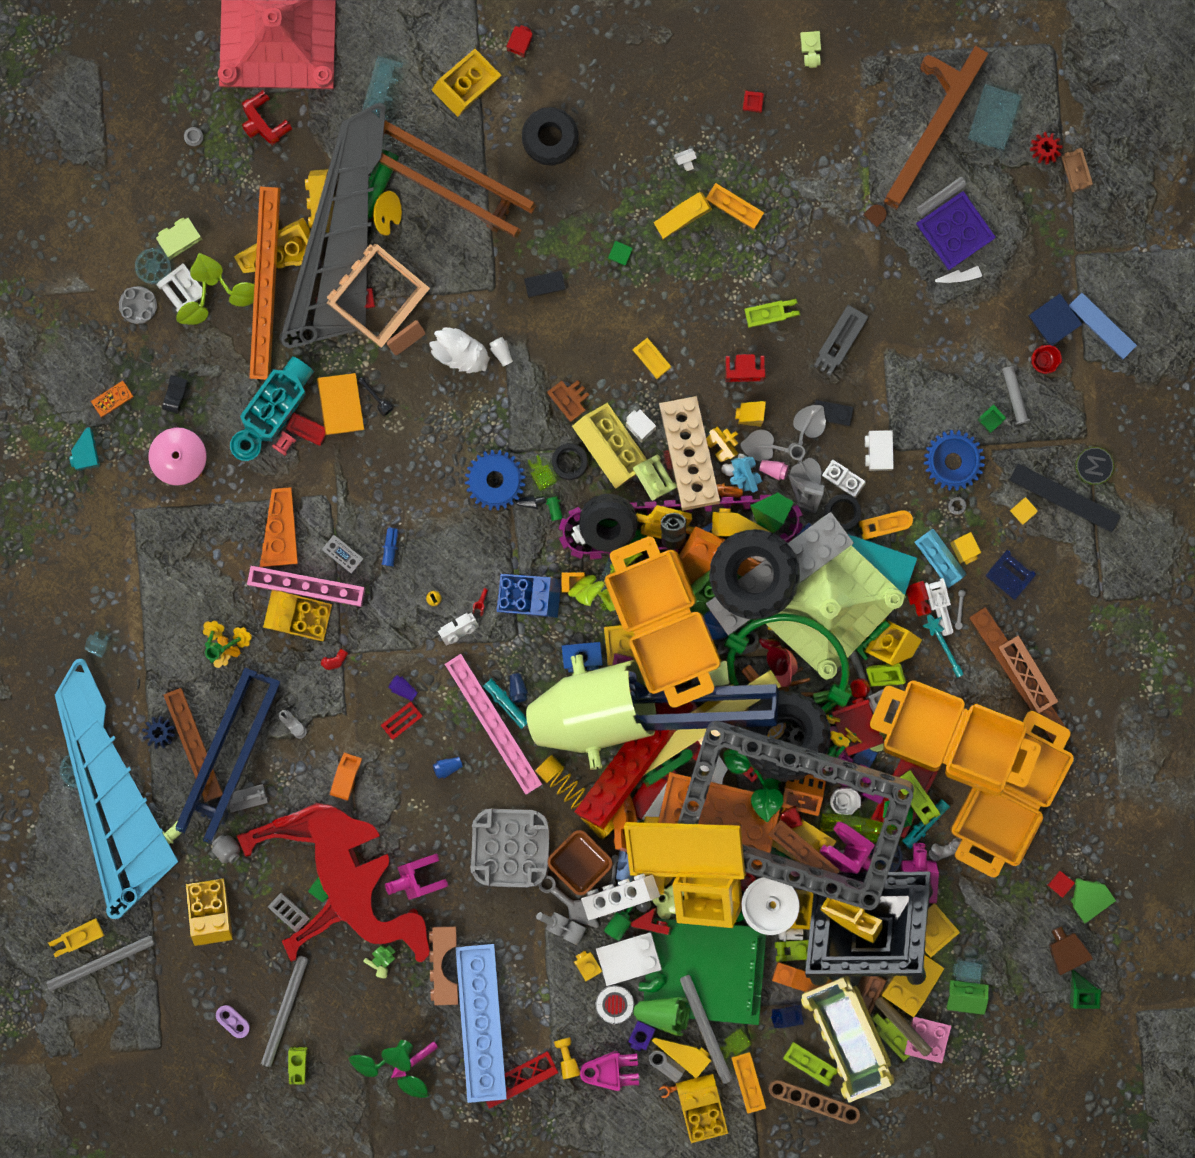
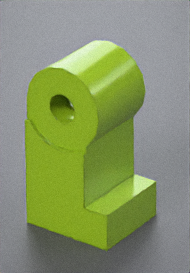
(297, 1065)

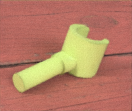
(381, 971)

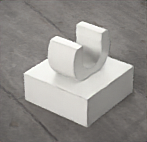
(685, 158)

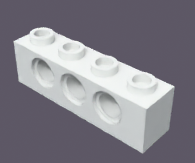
(596, 907)

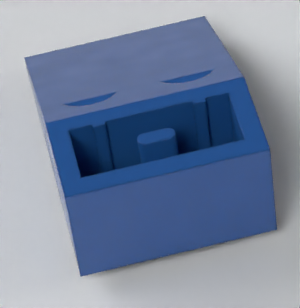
(529, 595)

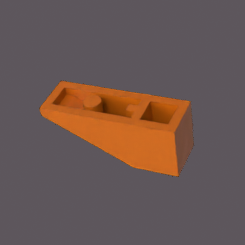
(793, 977)

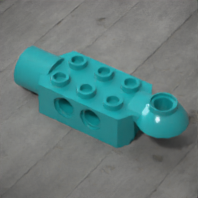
(271, 408)

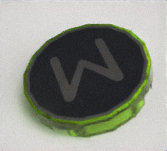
(1094, 465)

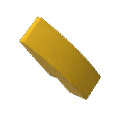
(853, 919)

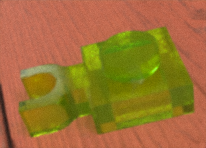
(542, 475)
(736, 1043)

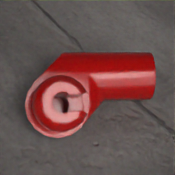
(335, 662)

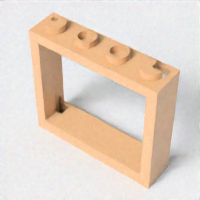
(401, 314)

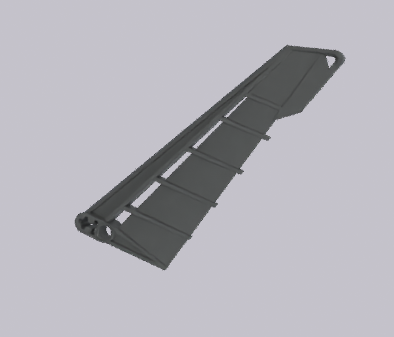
(354, 157)

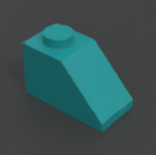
(84, 452)

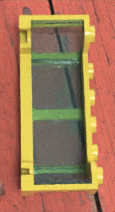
(851, 1037)

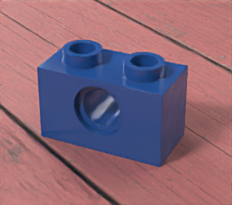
(593, 651)

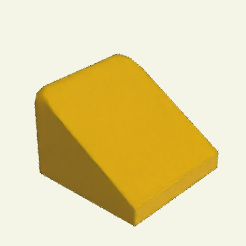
(1023, 510)

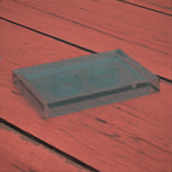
(994, 117)

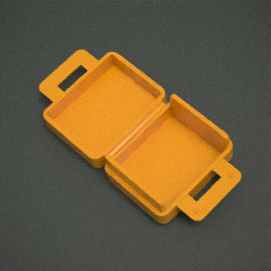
(655, 604)
(972, 743)
(1009, 821)

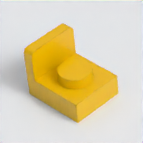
(587, 965)

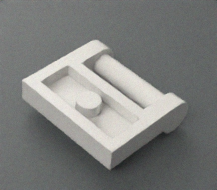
(189, 287)

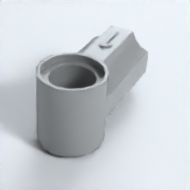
(667, 1065)

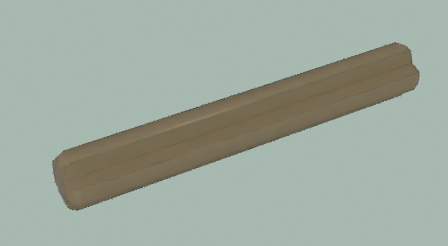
(903, 1026)

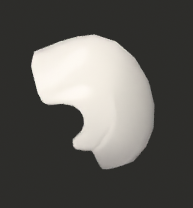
(845, 801)

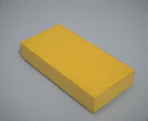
(652, 358)

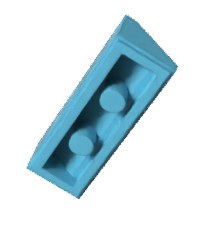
(940, 558)

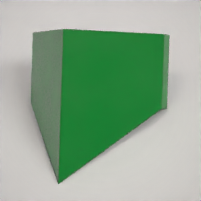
(772, 511)
(1083, 993)

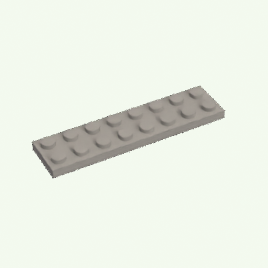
(813, 550)

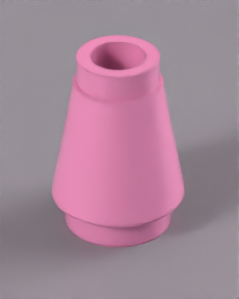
(774, 469)

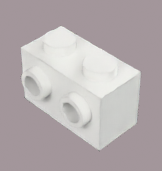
(879, 450)

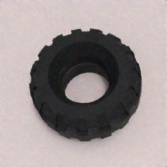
(725, 568)
(803, 712)

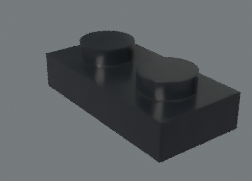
(836, 413)

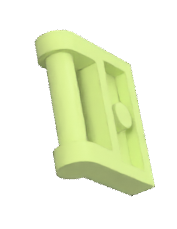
(651, 480)

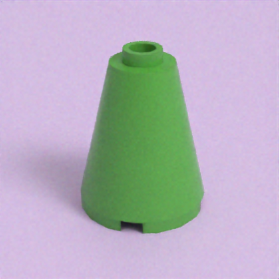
(664, 1014)

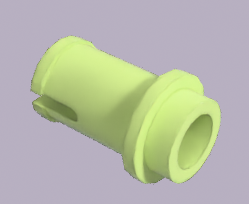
(171, 834)

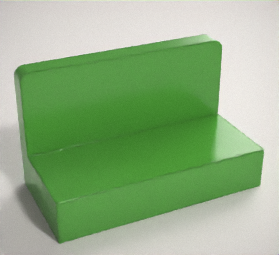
(967, 997)

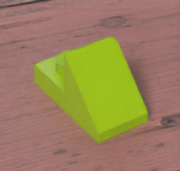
(885, 675)

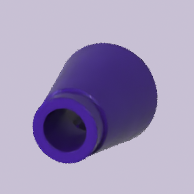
(402, 688)

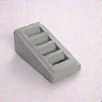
(277, 900)

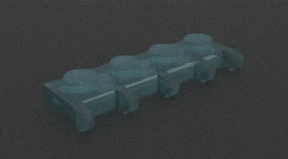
(380, 83)

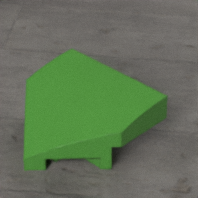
(1090, 899)

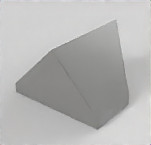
(807, 493)

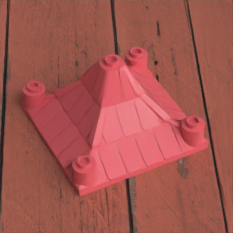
(277, 44)

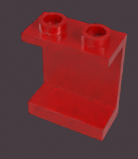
(857, 720)

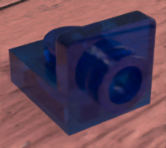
(787, 1016)

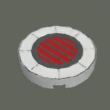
(614, 1004)

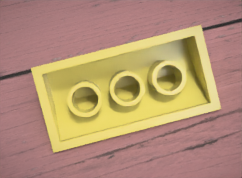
(610, 444)

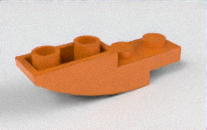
(625, 814)

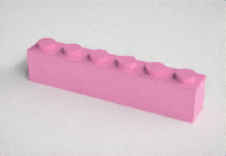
(306, 586)

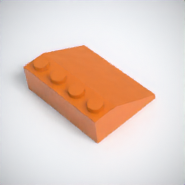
(699, 552)

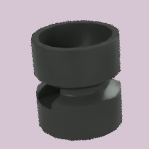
(673, 531)

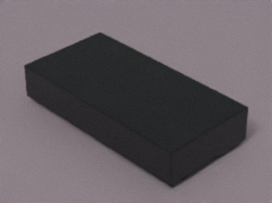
(544, 284)

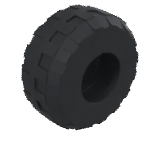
(550, 118)
(608, 507)

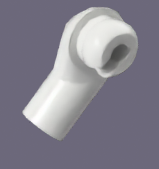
(728, 468)

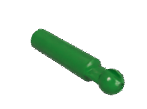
(378, 180)

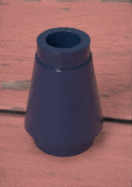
(518, 690)

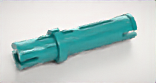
(503, 700)
(909, 840)

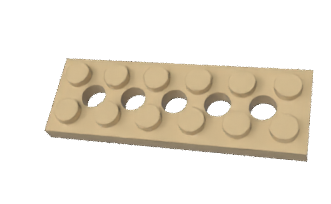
(697, 442)

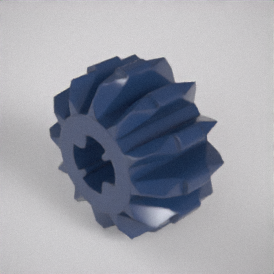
(162, 738)

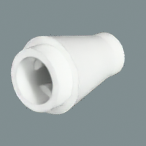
(501, 351)

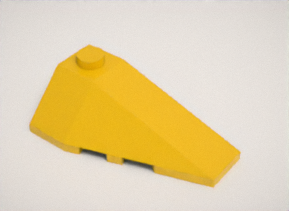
(290, 247)

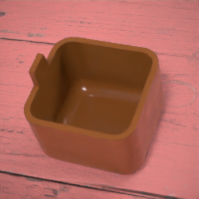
(579, 862)

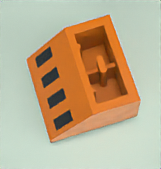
(804, 794)

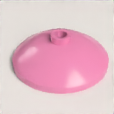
(188, 464)

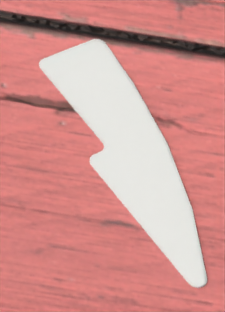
(957, 276)

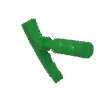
(873, 636)

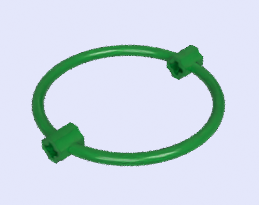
(737, 643)

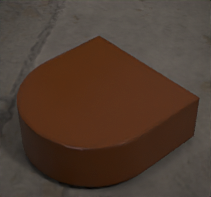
(875, 214)

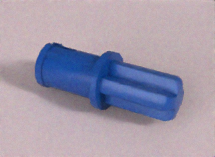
(390, 547)

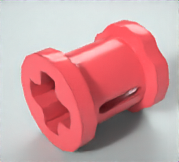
(285, 447)

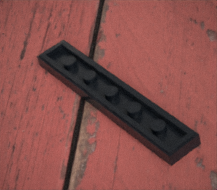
(1064, 497)

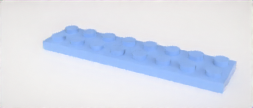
(481, 1023)

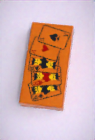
(112, 399)

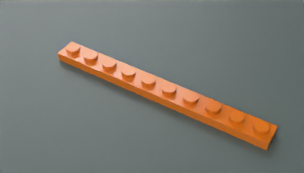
(265, 282)

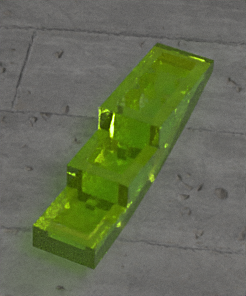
(866, 827)

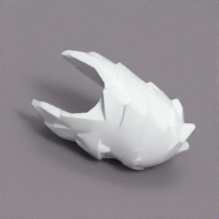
(459, 350)

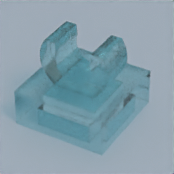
(96, 645)

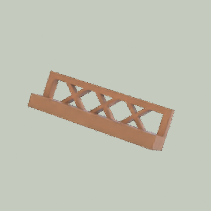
(1034, 670)

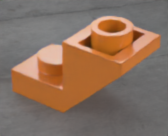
(345, 776)

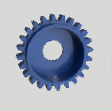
(965, 449)
(495, 496)

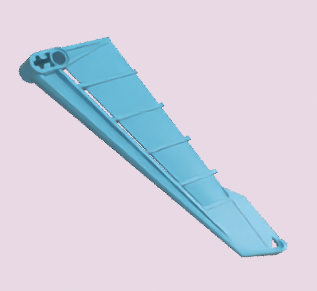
(135, 831)

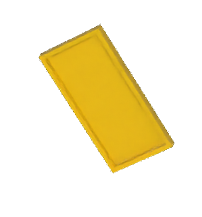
(685, 850)

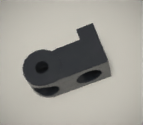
(175, 394)

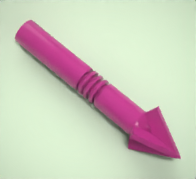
(418, 1057)

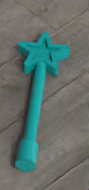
(935, 627)

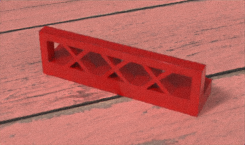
(527, 1083)

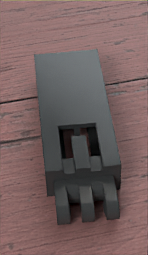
(843, 335)

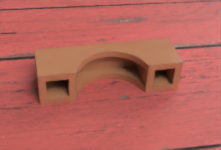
(444, 991)

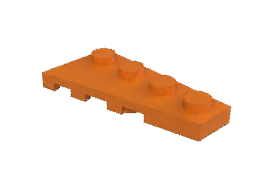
(280, 534)

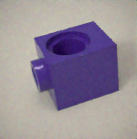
(647, 1029)

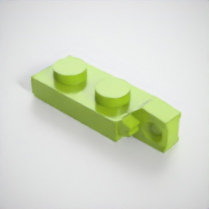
(891, 1035)

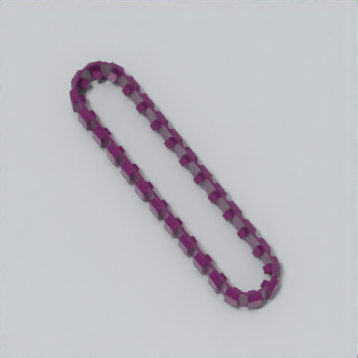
(727, 502)

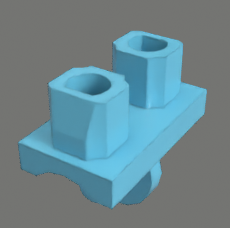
(743, 476)

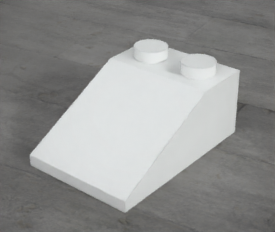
(629, 959)

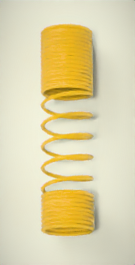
(548, 770)

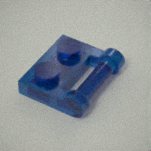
(1006, 579)

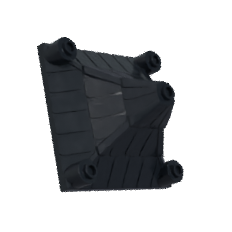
(898, 946)

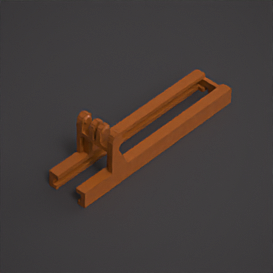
(955, 86)
(494, 221)

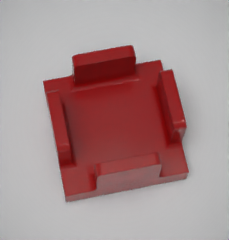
(744, 369)

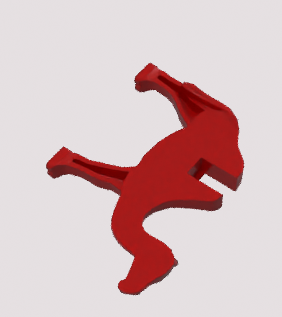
(341, 877)

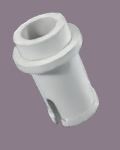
(791, 934)

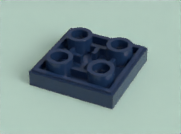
(1055, 320)

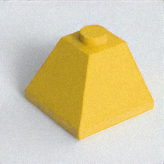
(894, 645)

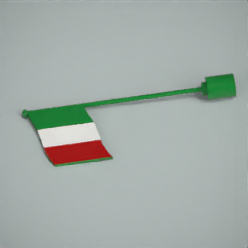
(646, 803)

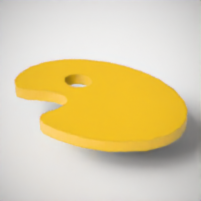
(389, 208)

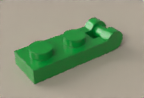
(668, 766)

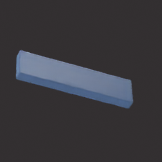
(1102, 326)

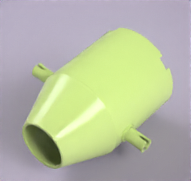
(589, 711)

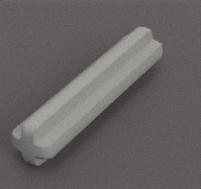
(941, 196)

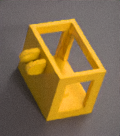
(707, 901)

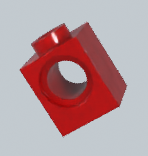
(520, 40)

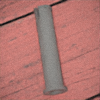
(1015, 395)

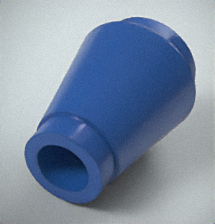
(446, 767)

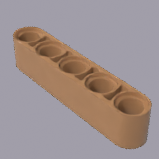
(821, 1108)

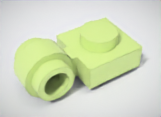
(811, 43)

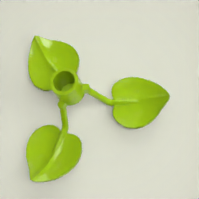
(210, 272)
(585, 591)

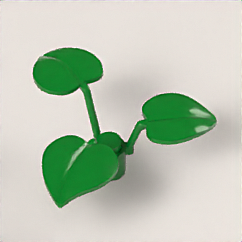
(764, 802)
(398, 1058)

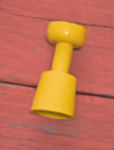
(568, 1066)

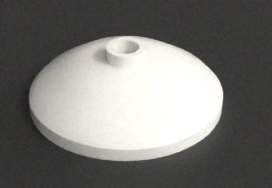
(757, 907)

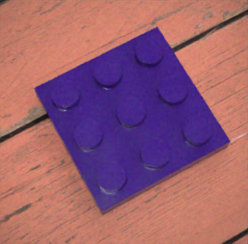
(955, 230)

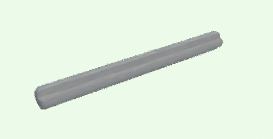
(100, 963)
(284, 1011)
(705, 1029)

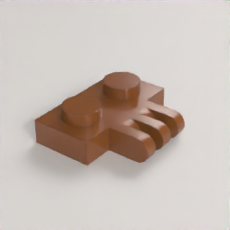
(568, 399)

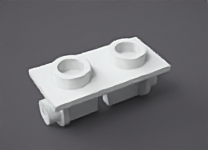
(466, 625)

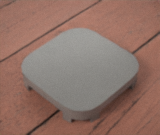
(510, 848)

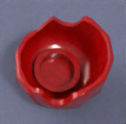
(1046, 359)

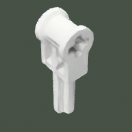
(939, 600)

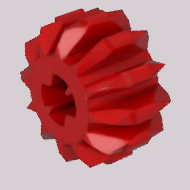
(1050, 143)

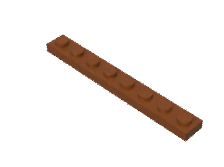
(994, 639)

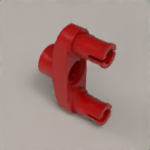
(257, 125)

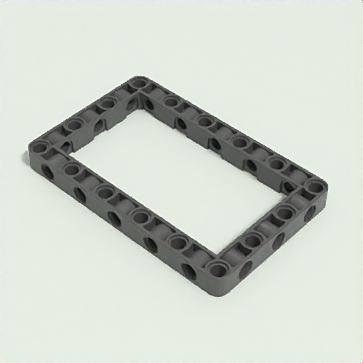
(811, 762)

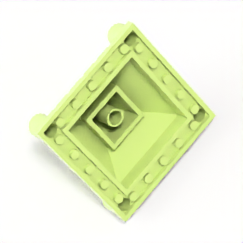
(847, 600)

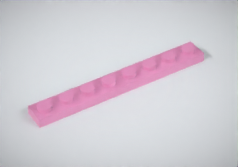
(493, 724)

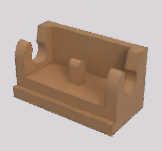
(1077, 170)

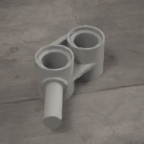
(563, 927)

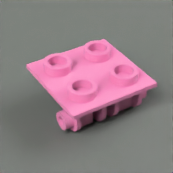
(934, 1034)

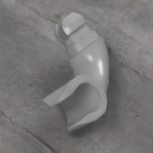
(293, 724)
(940, 852)

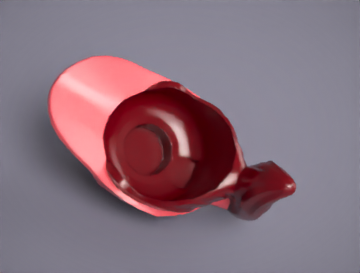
(780, 661)

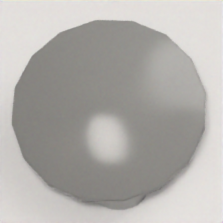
(137, 305)

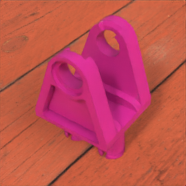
(856, 852)
(921, 864)
(407, 880)
(607, 1071)

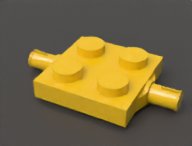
(652, 522)

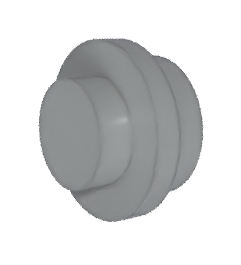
(193, 136)

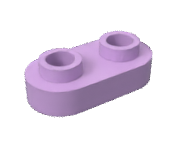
(233, 1021)

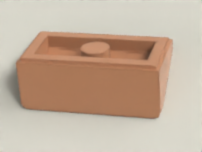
(405, 338)
(870, 990)

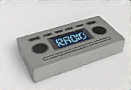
(342, 554)

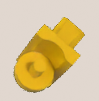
(717, 436)

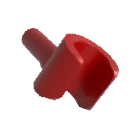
(480, 604)

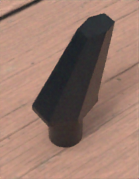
(531, 502)

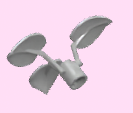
(808, 421)

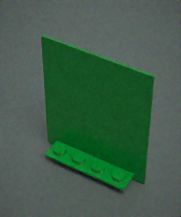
(722, 965)

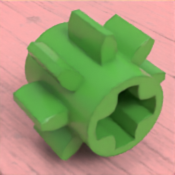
(383, 956)

